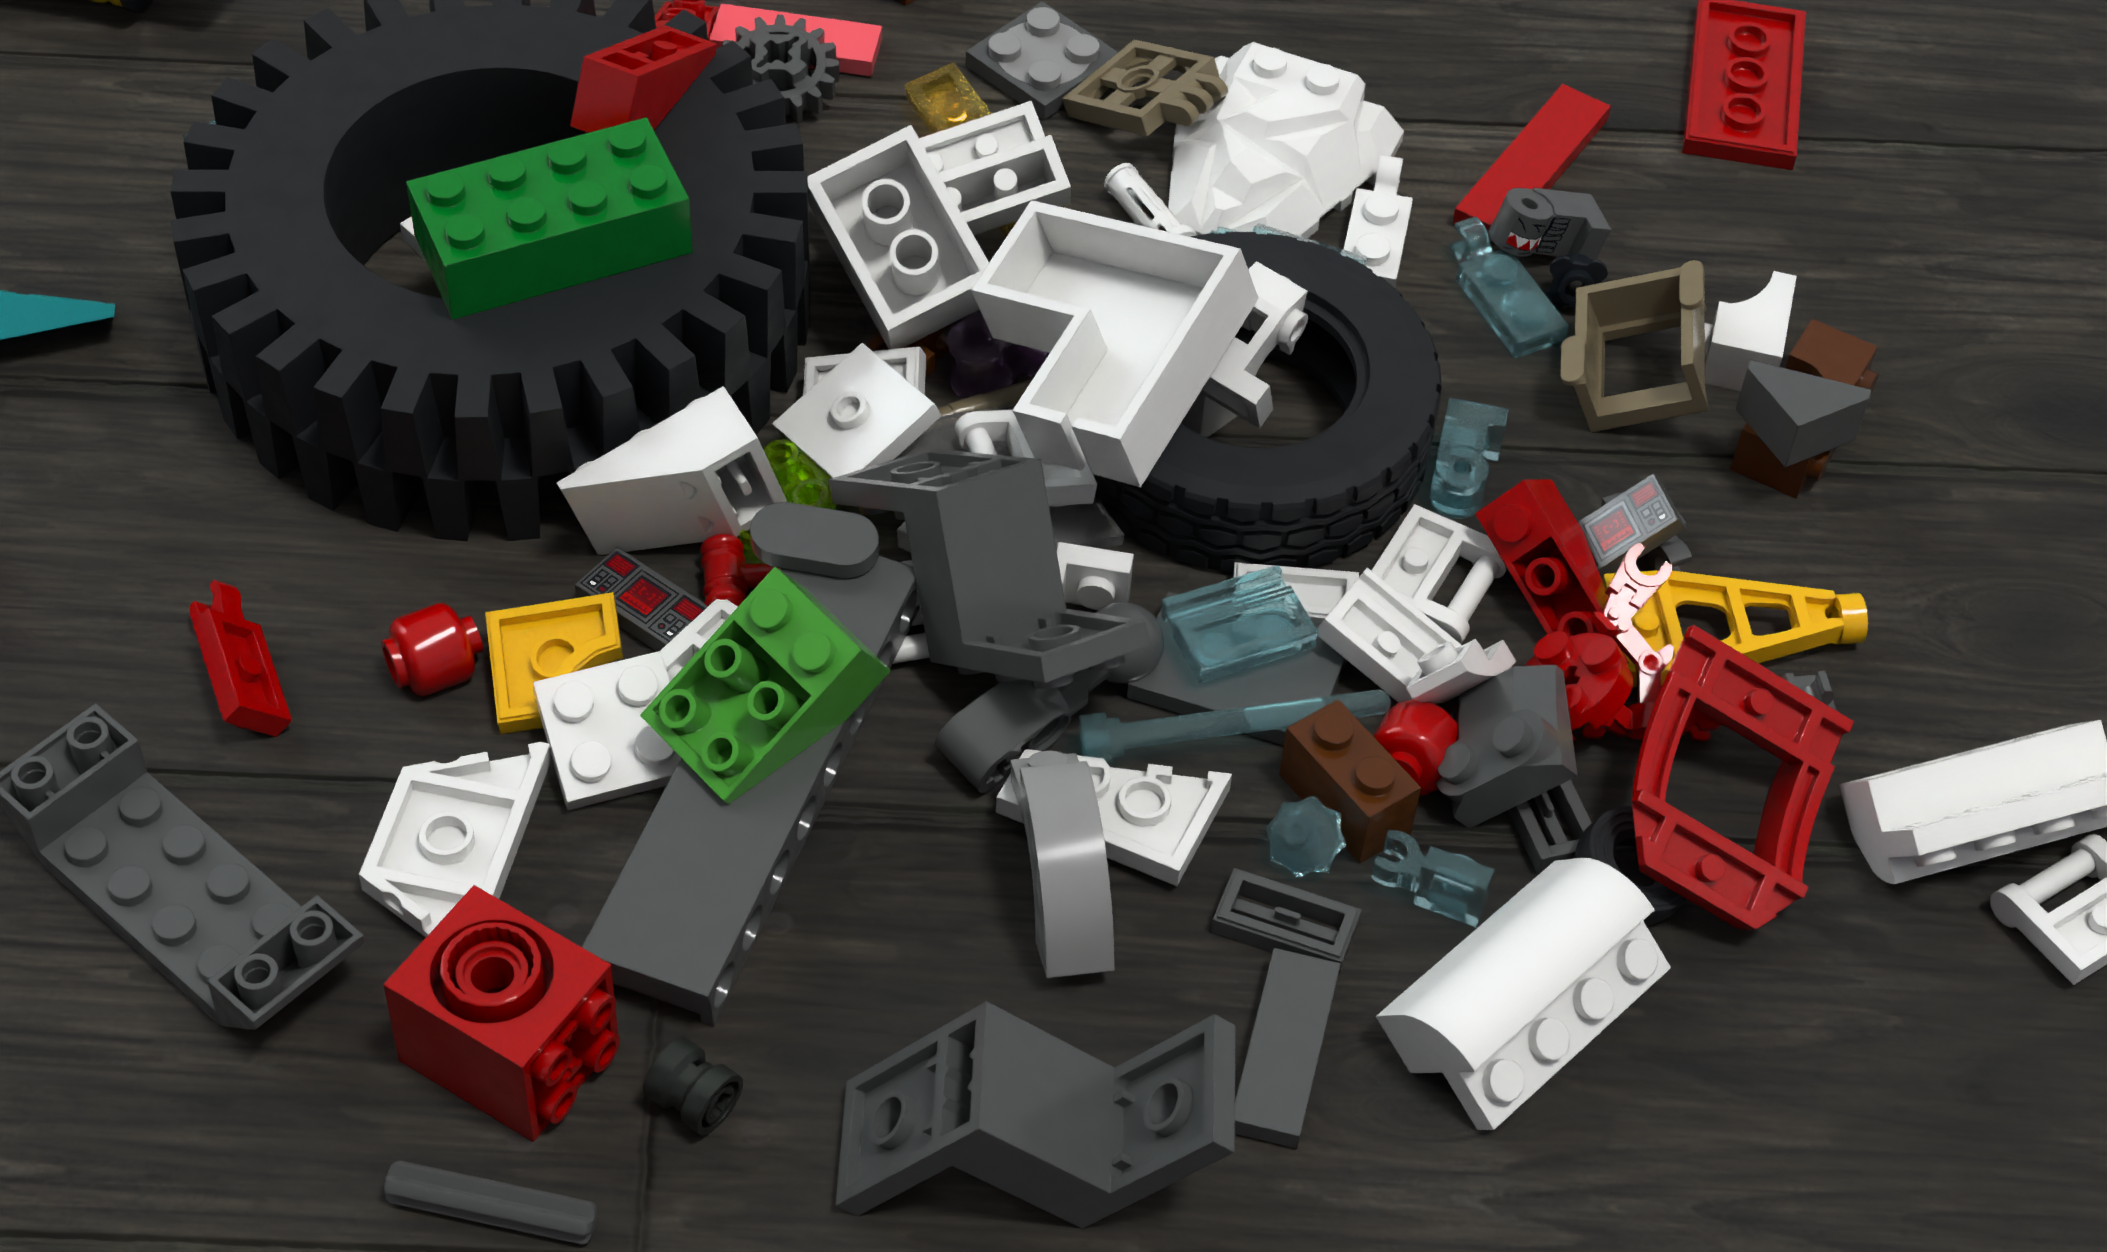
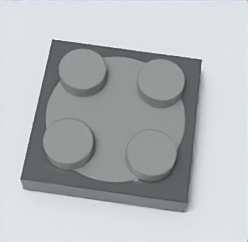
(1038, 58)

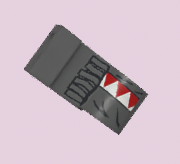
(1549, 223)

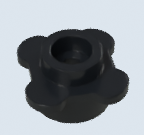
(1569, 269)

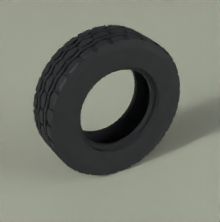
(1318, 495)

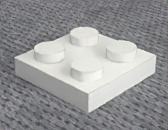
(597, 730)

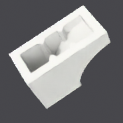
(1748, 332)

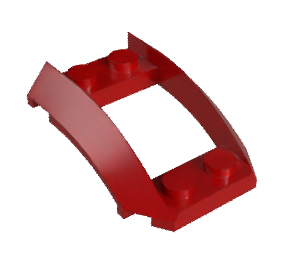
(1776, 716)

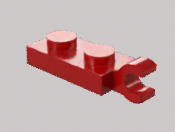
(239, 663)

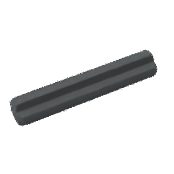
(491, 1202)

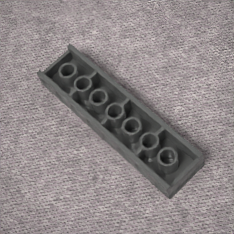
(715, 868)

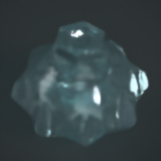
(1305, 836)

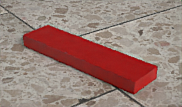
(1537, 153)

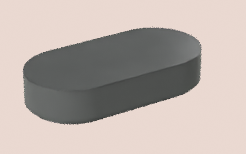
(814, 540)

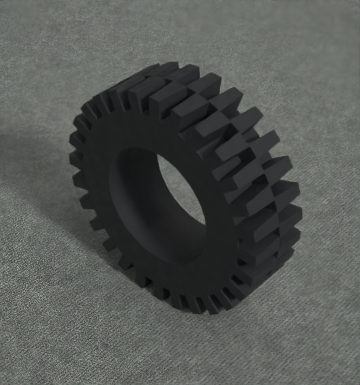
(506, 400)

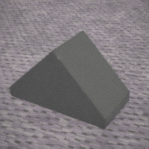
(1799, 411)

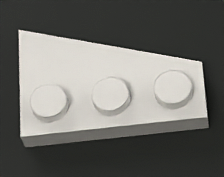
(1146, 816)

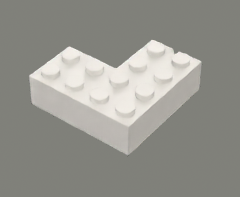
(1127, 328)

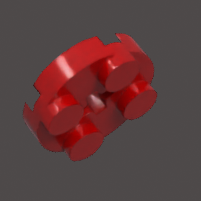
(1593, 674)

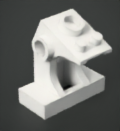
(1277, 320)

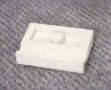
(1381, 634)

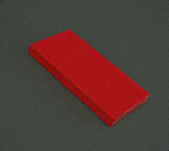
(1745, 83)

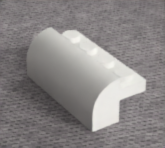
(998, 166)
(1980, 802)
(1528, 987)

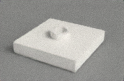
(857, 415)

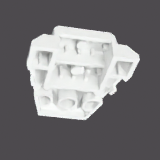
(1278, 145)

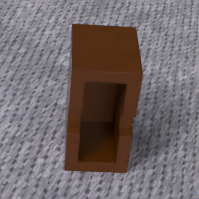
(1352, 774)

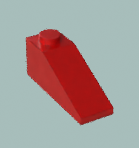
(638, 78)

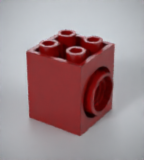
(504, 1013)

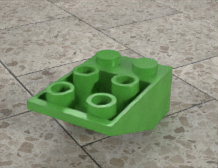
(764, 687)

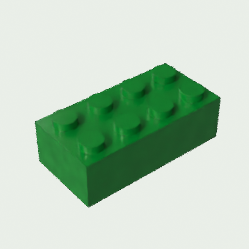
(550, 217)

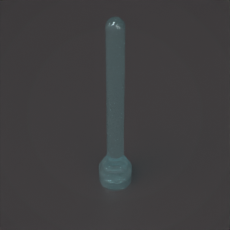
(1108, 737)

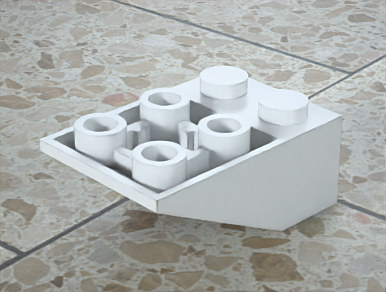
(675, 481)

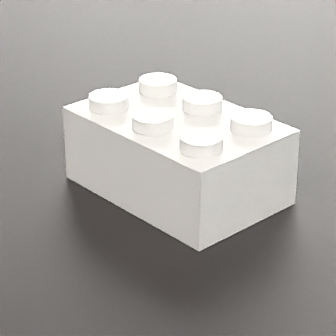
(899, 237)

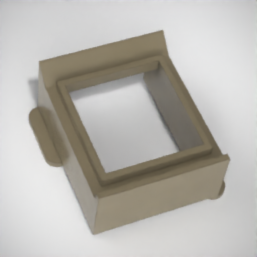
(1629, 309)

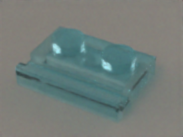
(1239, 624)

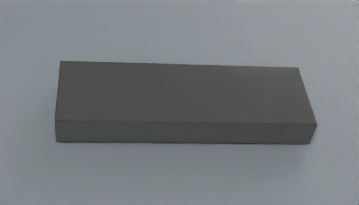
(1285, 1048)

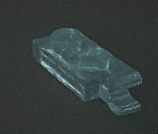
(1505, 293)

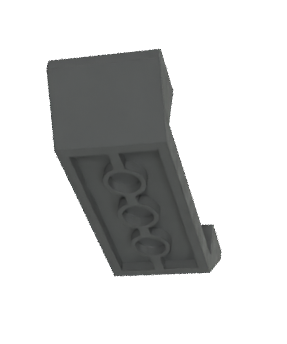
(167, 875)

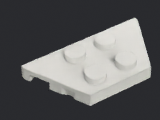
(451, 831)

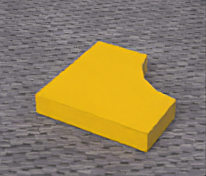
(546, 643)

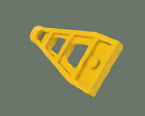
(1805, 608)

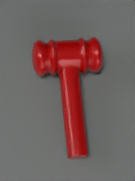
(726, 572)

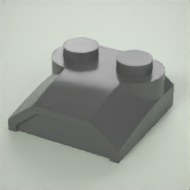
(1508, 743)

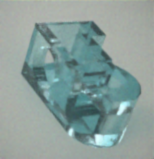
(1461, 470)

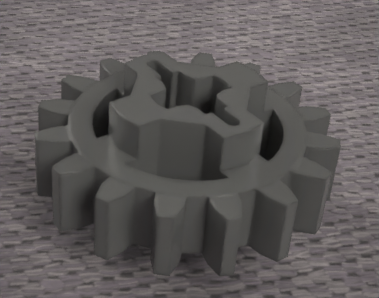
(785, 57)

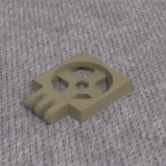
(1173, 100)

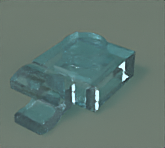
(1442, 880)

